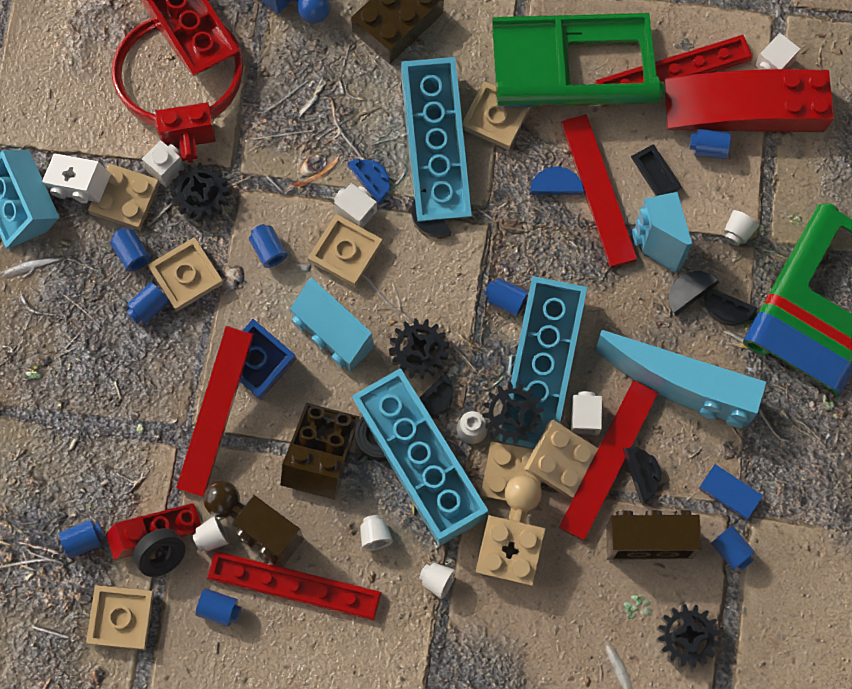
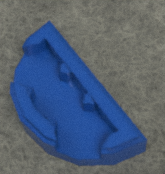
(372, 177)
(556, 182)

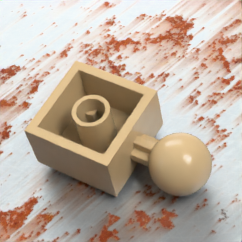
(522, 495)

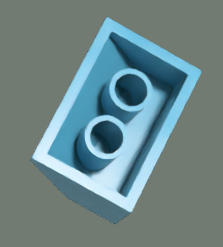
(24, 199)
(663, 231)
(331, 326)

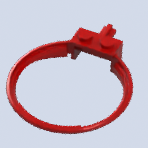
(180, 125)

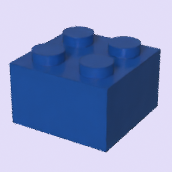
(265, 362)

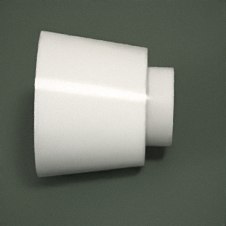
(739, 228)
(472, 428)
(374, 533)
(211, 535)
(437, 578)

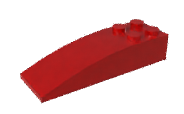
(192, 32)
(750, 101)

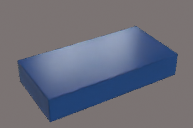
(730, 492)

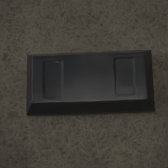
(655, 171)

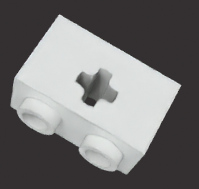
(76, 178)

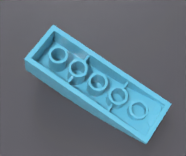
(435, 138)
(545, 352)
(685, 380)
(420, 457)

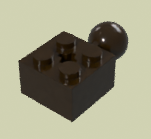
(255, 522)

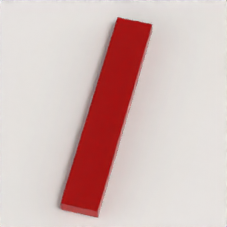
(697, 61)
(598, 191)
(215, 411)
(607, 461)
(294, 585)

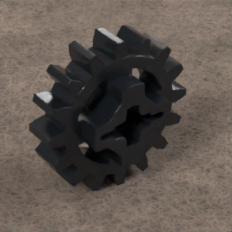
(188, 196)
(410, 355)
(524, 406)
(689, 649)

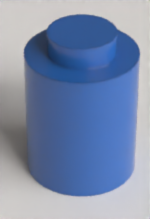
(710, 143)
(267, 246)
(129, 249)
(506, 296)
(146, 304)
(81, 538)
(734, 548)
(218, 608)

